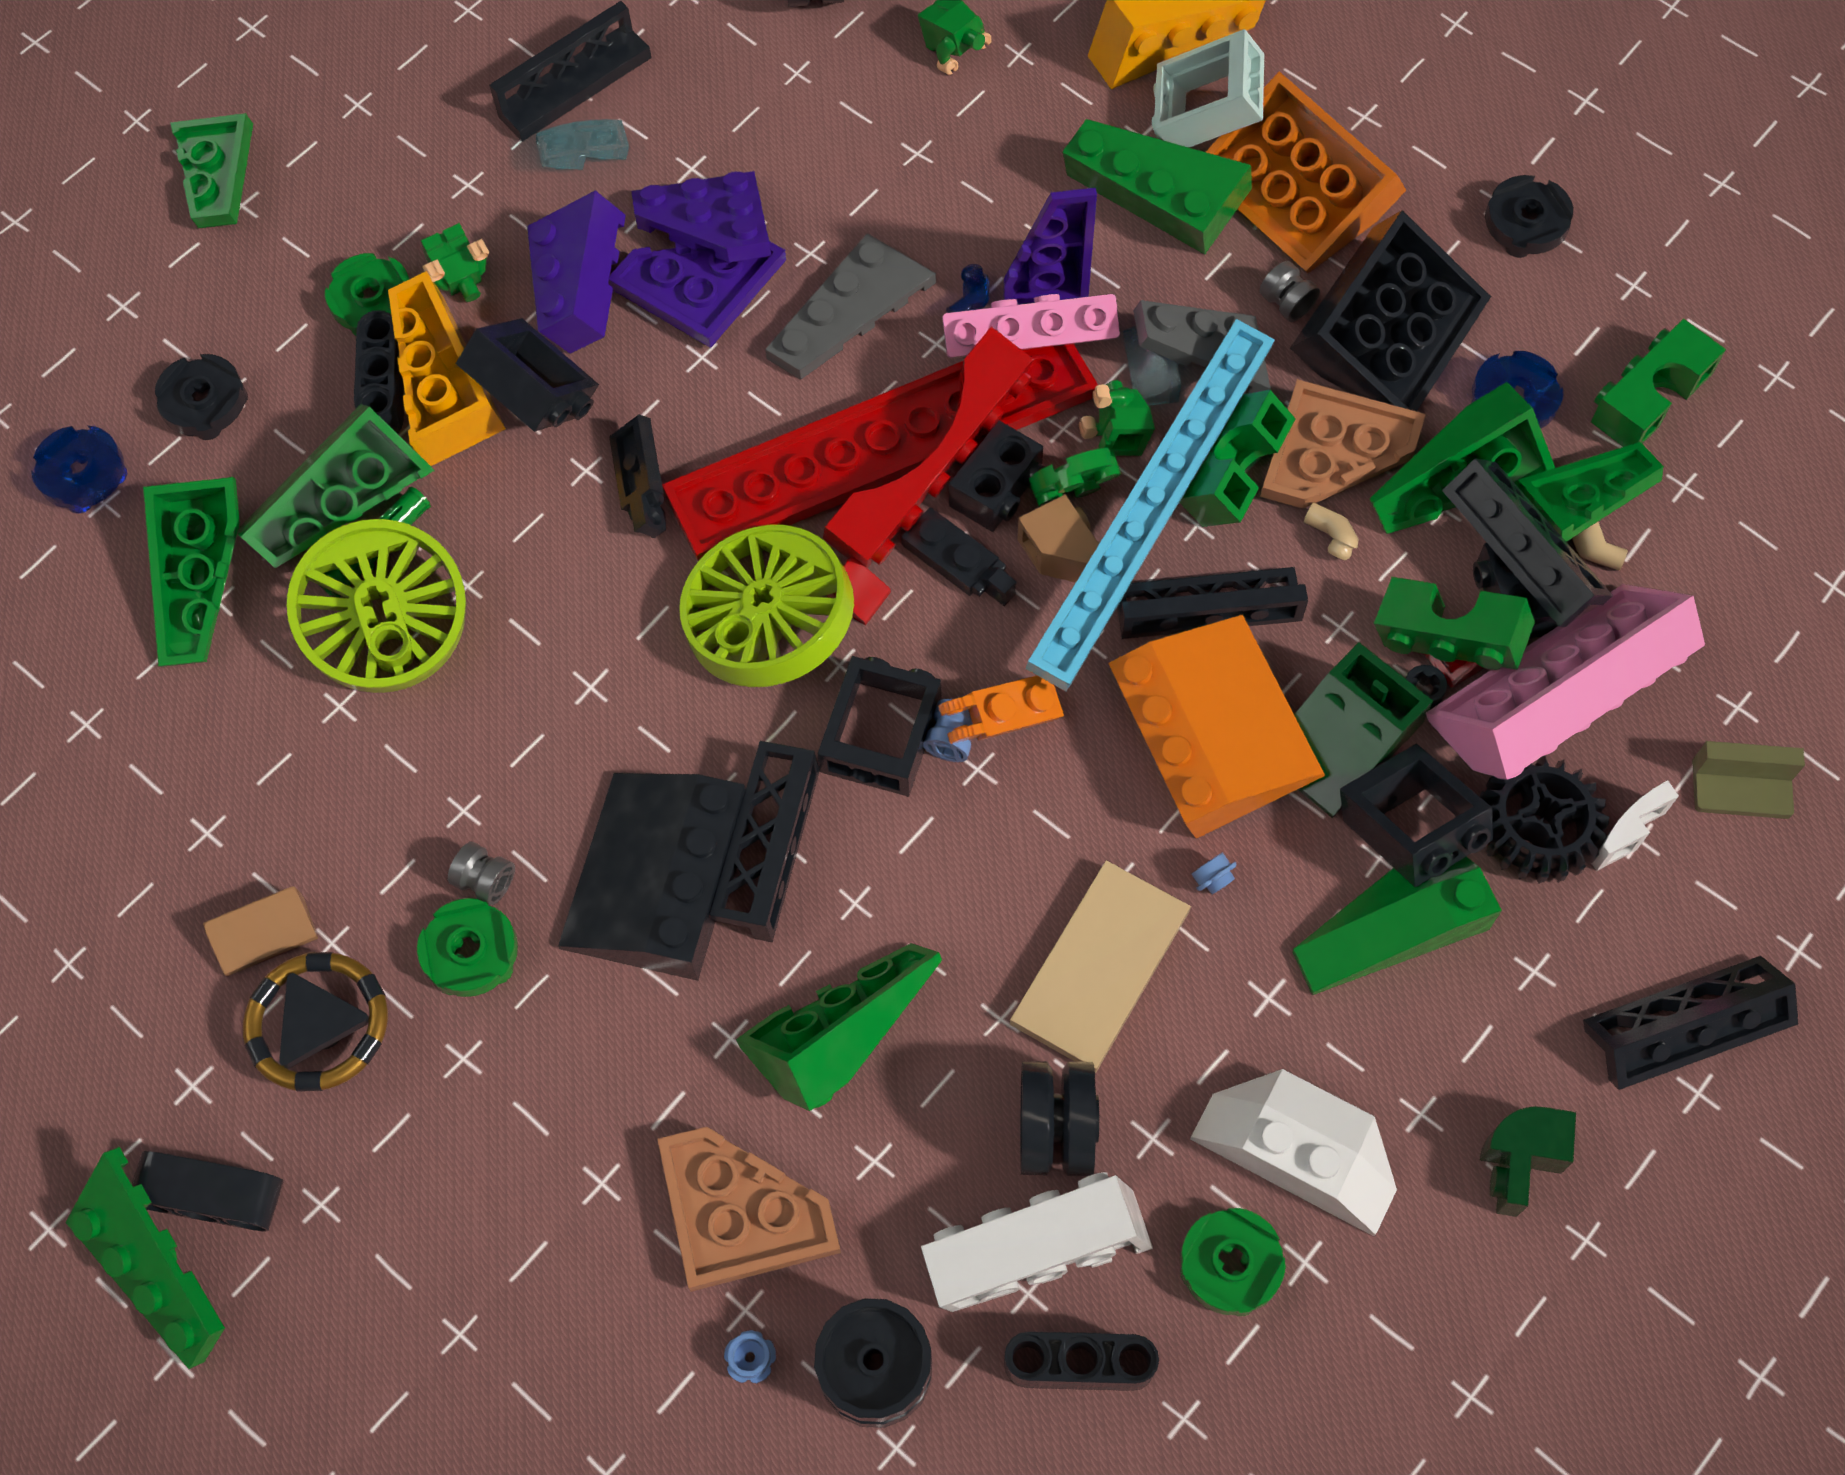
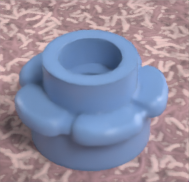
(1214, 874)
(746, 1343)

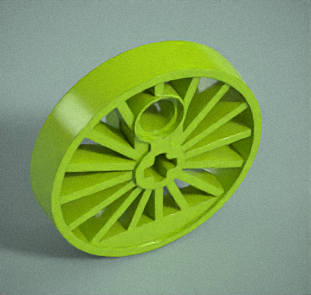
(356, 544)
(755, 615)

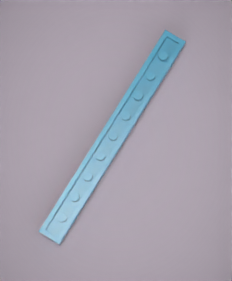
(1149, 506)

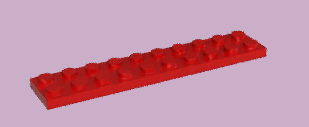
(855, 450)

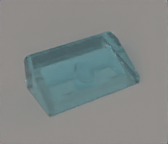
(1151, 373)

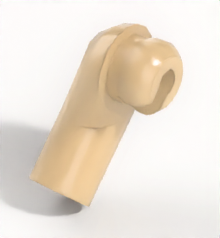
(1337, 527)
(1593, 547)

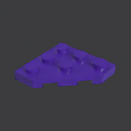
(709, 213)
(693, 286)

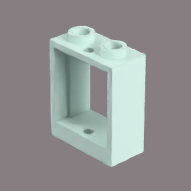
(1229, 56)

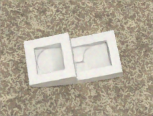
(1631, 829)

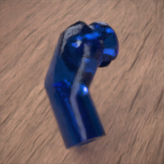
(975, 290)

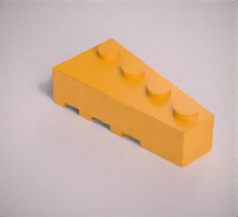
(1145, 32)
(441, 400)

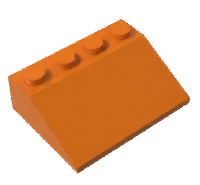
(1308, 175)
(1215, 722)

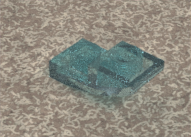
(571, 143)

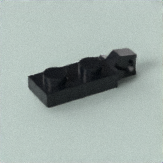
(639, 475)
(958, 557)

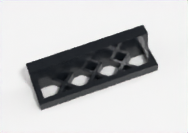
(570, 77)
(1526, 541)
(1183, 613)
(783, 845)
(1699, 1026)

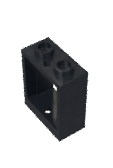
(528, 374)
(866, 765)
(1398, 780)

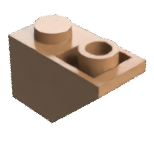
(1057, 539)

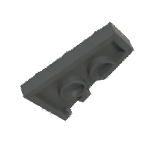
(1190, 334)

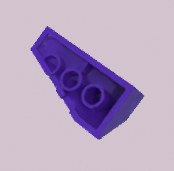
(1056, 250)

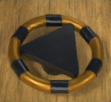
(314, 1021)

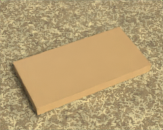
(1100, 965)

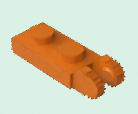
(1004, 708)

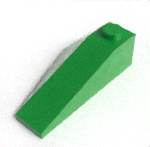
(1492, 428)
(189, 555)
(1396, 924)
(825, 1043)

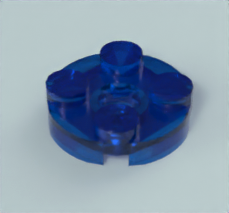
(1526, 371)
(91, 485)

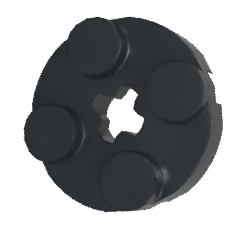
(1523, 235)
(209, 415)

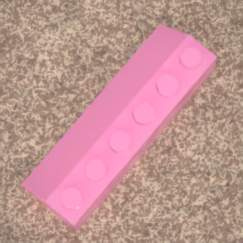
(1568, 679)

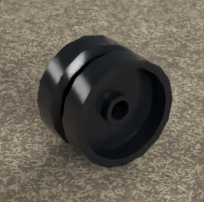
(1058, 1118)
(879, 1395)

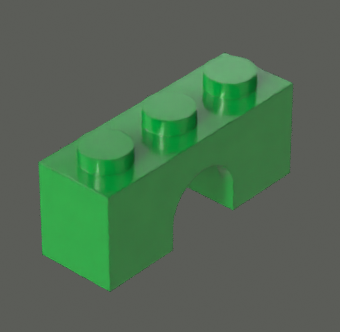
(1676, 361)
(1221, 486)
(1489, 635)

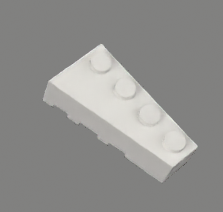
(1035, 1242)

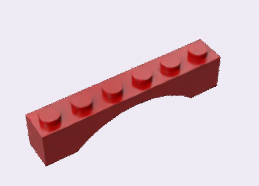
(875, 515)

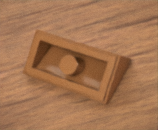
(260, 930)

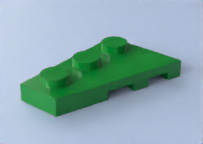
(214, 166)
(1591, 488)

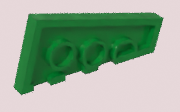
(143, 1261)

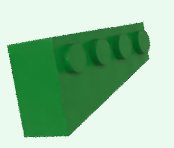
(1159, 181)
(334, 486)

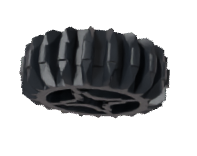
(1558, 799)

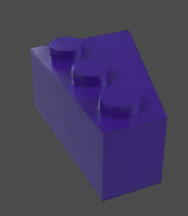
(572, 270)

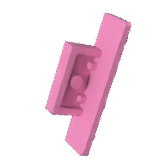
(1034, 324)

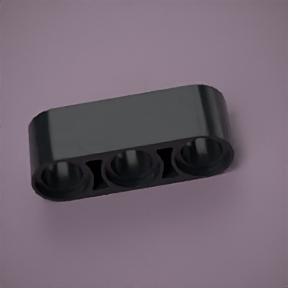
(376, 355)
(208, 1190)
(1104, 1349)

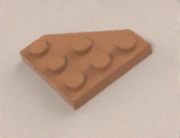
(1337, 444)
(739, 1212)

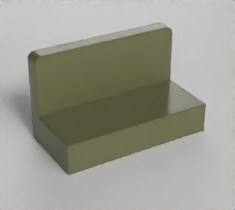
(1746, 779)

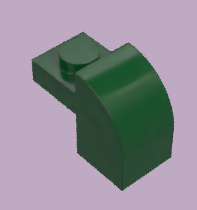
(1526, 1141)

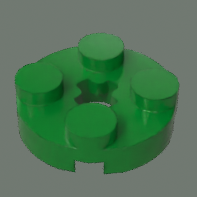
(354, 276)
(1079, 474)
(445, 934)
(1234, 1292)

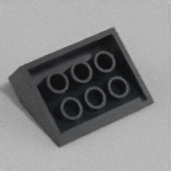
(1392, 317)
(654, 872)

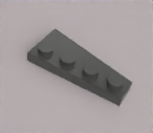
(848, 304)

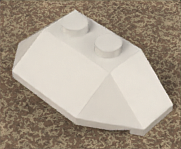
(1303, 1144)

